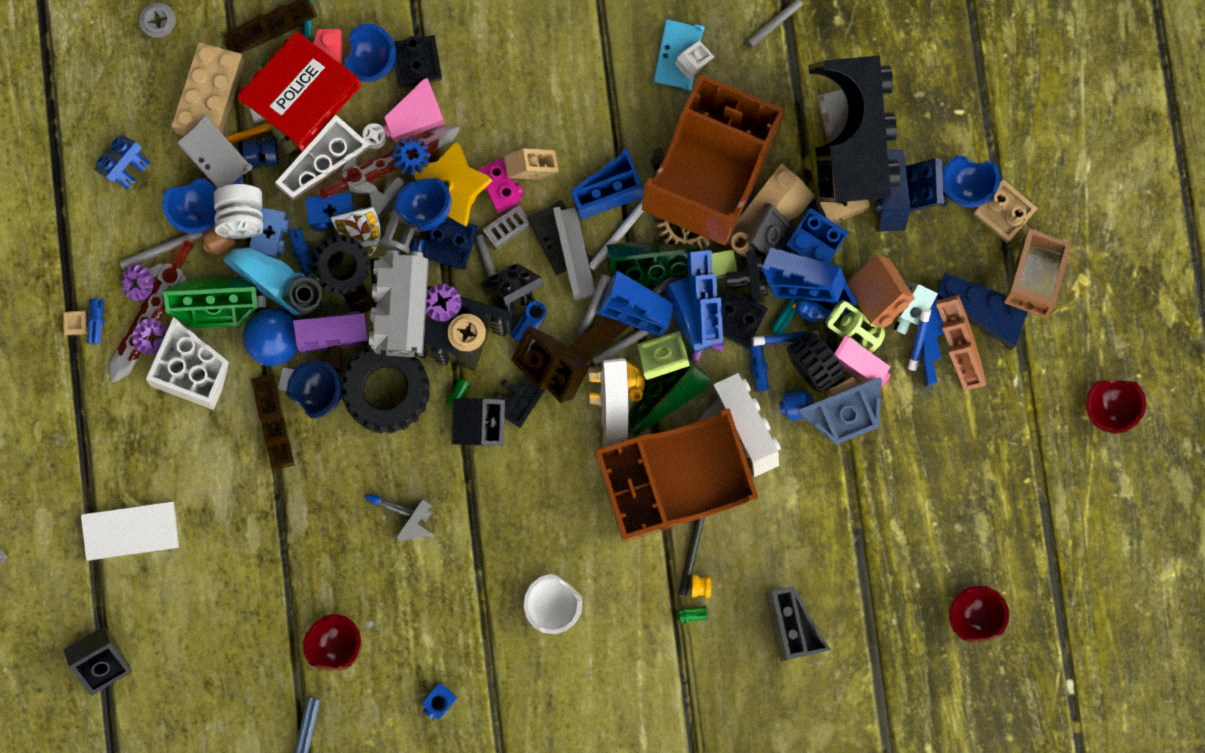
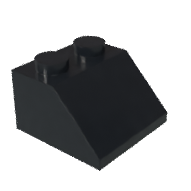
(97, 660)

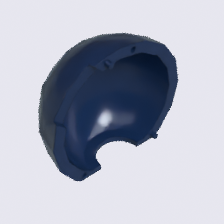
(315, 388)

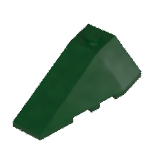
(648, 262)
(666, 395)

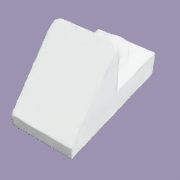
(693, 59)

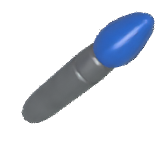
(392, 506)

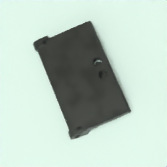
(545, 227)

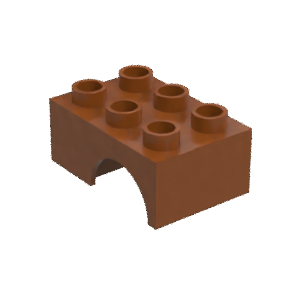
(713, 159)
(676, 476)

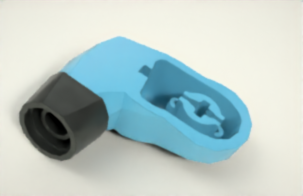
(276, 280)

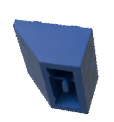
(816, 237)

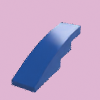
(704, 298)
(930, 349)

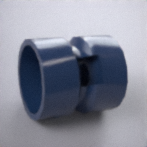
(252, 152)

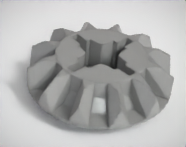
(148, 16)

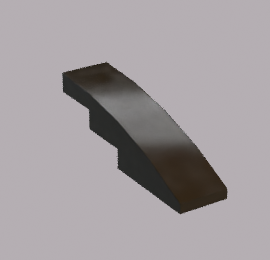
(270, 26)
(598, 338)
(273, 422)

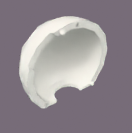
(552, 604)

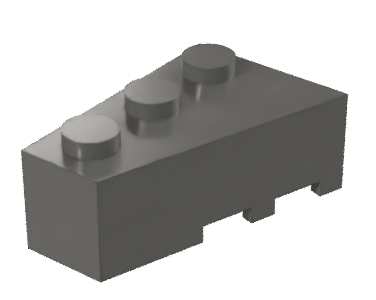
(793, 626)

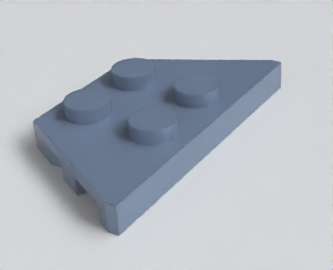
(847, 413)

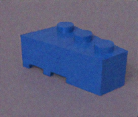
(802, 277)
(635, 305)

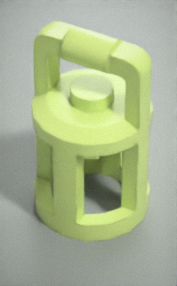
(851, 324)

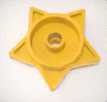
(462, 181)

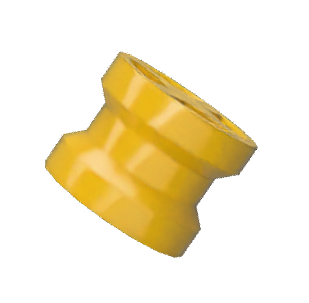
(701, 586)

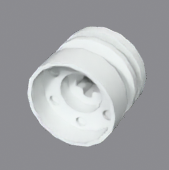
(238, 211)

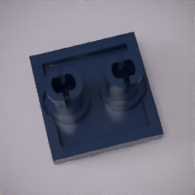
(926, 184)
(450, 244)

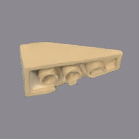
(784, 192)

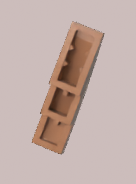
(961, 342)

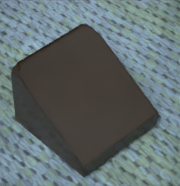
(359, 300)

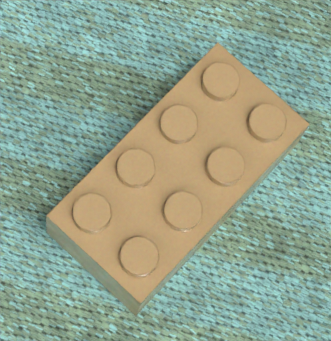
(209, 88)

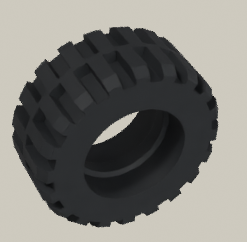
(392, 419)

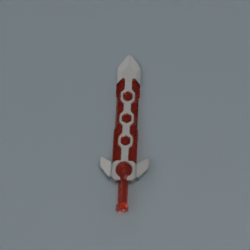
(359, 177)
(152, 307)

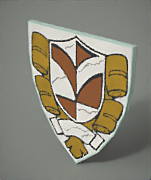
(361, 226)

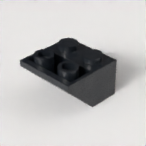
(478, 422)

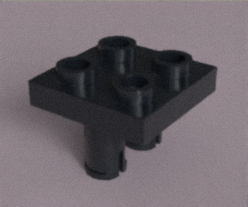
(417, 61)
(750, 277)
(512, 284)
(740, 317)

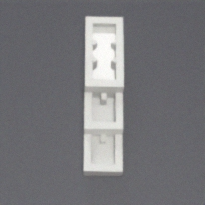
(614, 401)

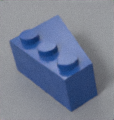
(608, 188)

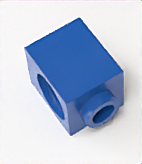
(449, 697)

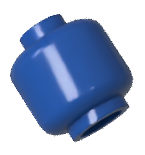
(793, 402)

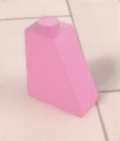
(414, 114)
(861, 362)

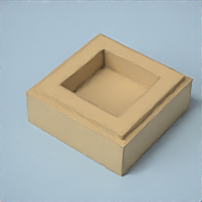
(75, 323)

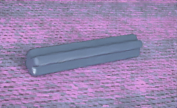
(307, 725)

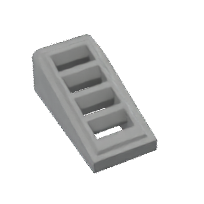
(503, 220)

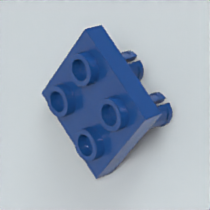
(122, 153)

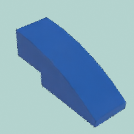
(680, 296)

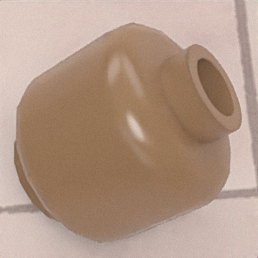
(215, 243)

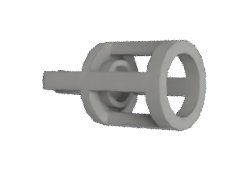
(388, 243)

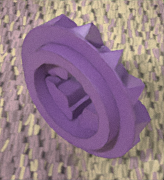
(144, 281)
(453, 305)
(142, 330)

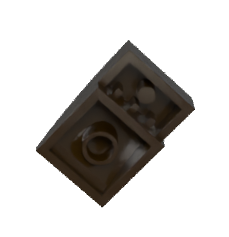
(550, 364)

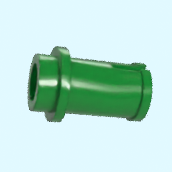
(458, 391)
(692, 614)

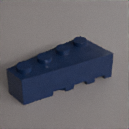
(985, 309)

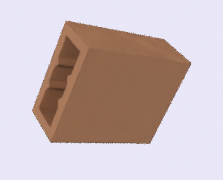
(880, 291)

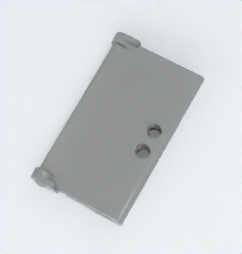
(216, 154)

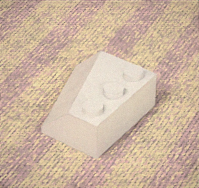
(188, 367)

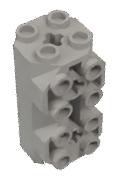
(400, 304)

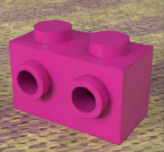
(502, 189)

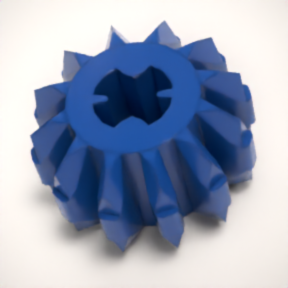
(406, 148)

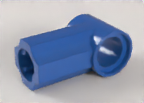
(527, 320)

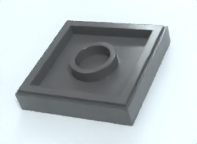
(769, 231)

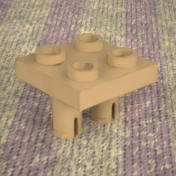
(1006, 211)

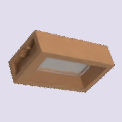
(1038, 273)

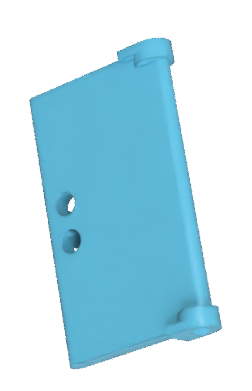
(678, 38)

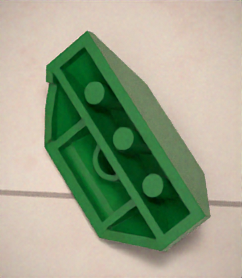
(211, 302)

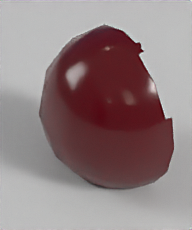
(1115, 405)
(979, 614)
(332, 643)

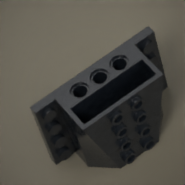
(436, 332)

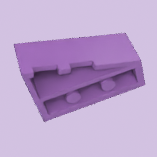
(332, 330)

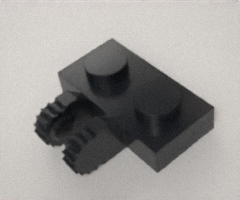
(522, 402)

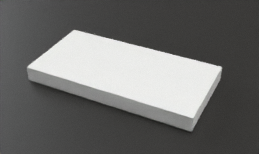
(130, 531)

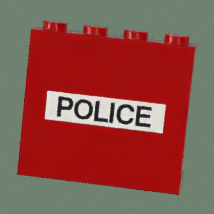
(299, 90)

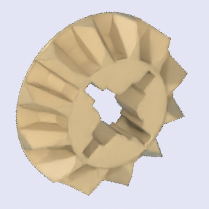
(462, 322)

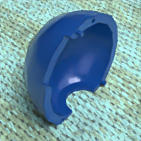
(371, 52)
(970, 182)
(424, 203)
(191, 206)
(270, 337)

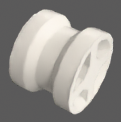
(371, 132)

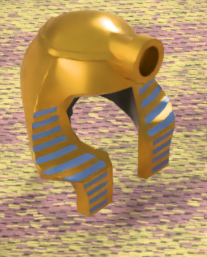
(635, 380)

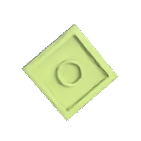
(663, 355)

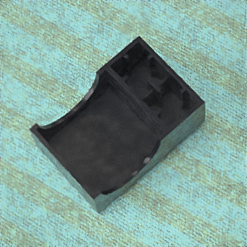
(857, 161)

